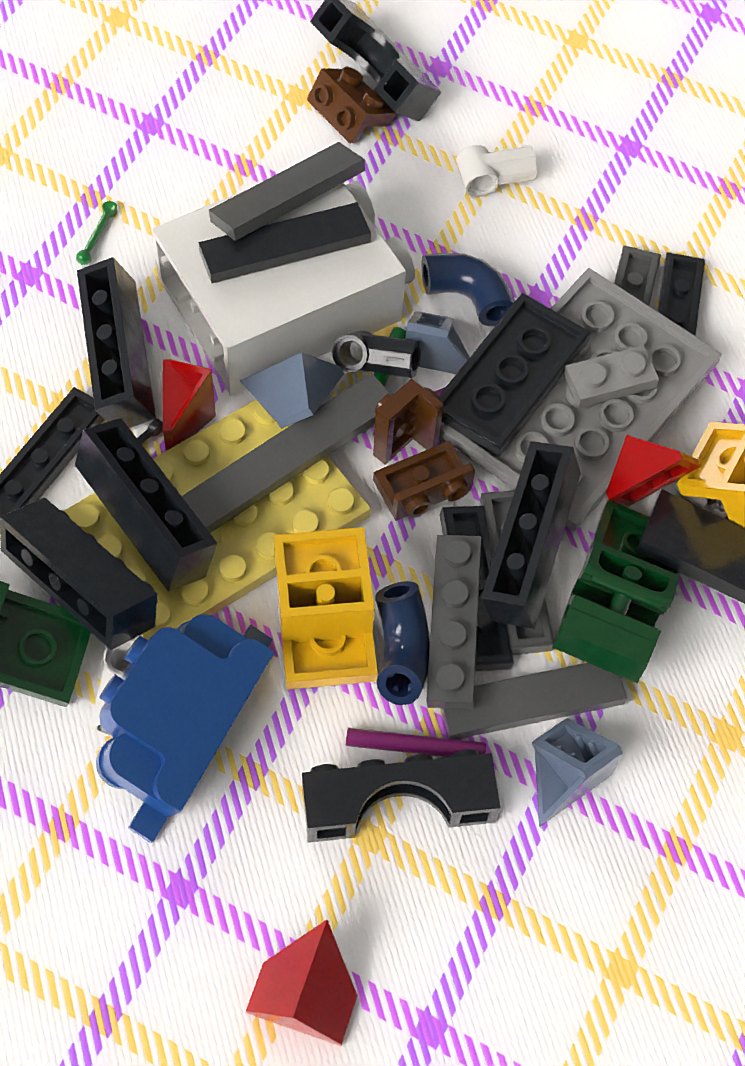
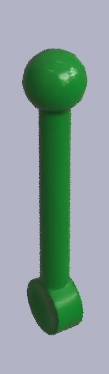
(109, 210)

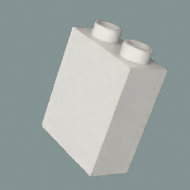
(287, 308)

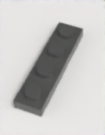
(454, 622)

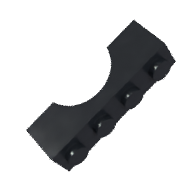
(396, 76)
(457, 787)

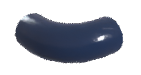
(470, 278)
(405, 642)

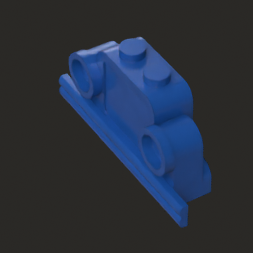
(175, 712)

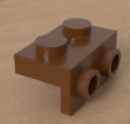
(348, 102)
(404, 417)
(424, 480)

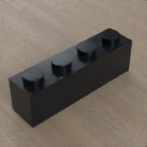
(115, 343)
(145, 504)
(531, 535)
(78, 572)

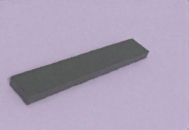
(286, 454)

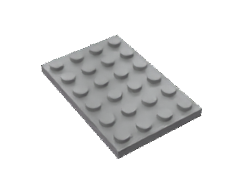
(599, 430)

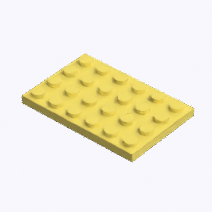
(245, 548)

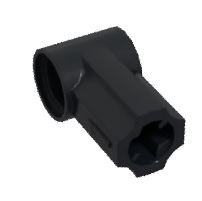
(380, 354)

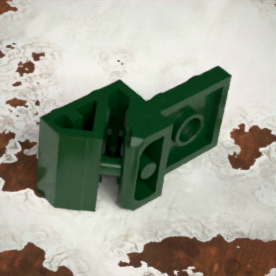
(617, 598)
(39, 647)

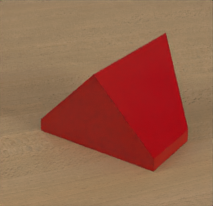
(186, 400)
(646, 469)
(306, 987)

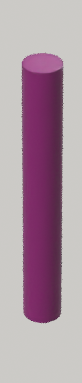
(409, 743)

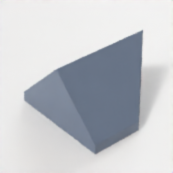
(438, 342)
(293, 387)
(569, 765)

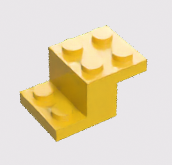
(721, 470)
(325, 608)

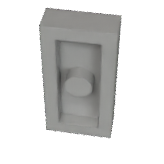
(611, 376)

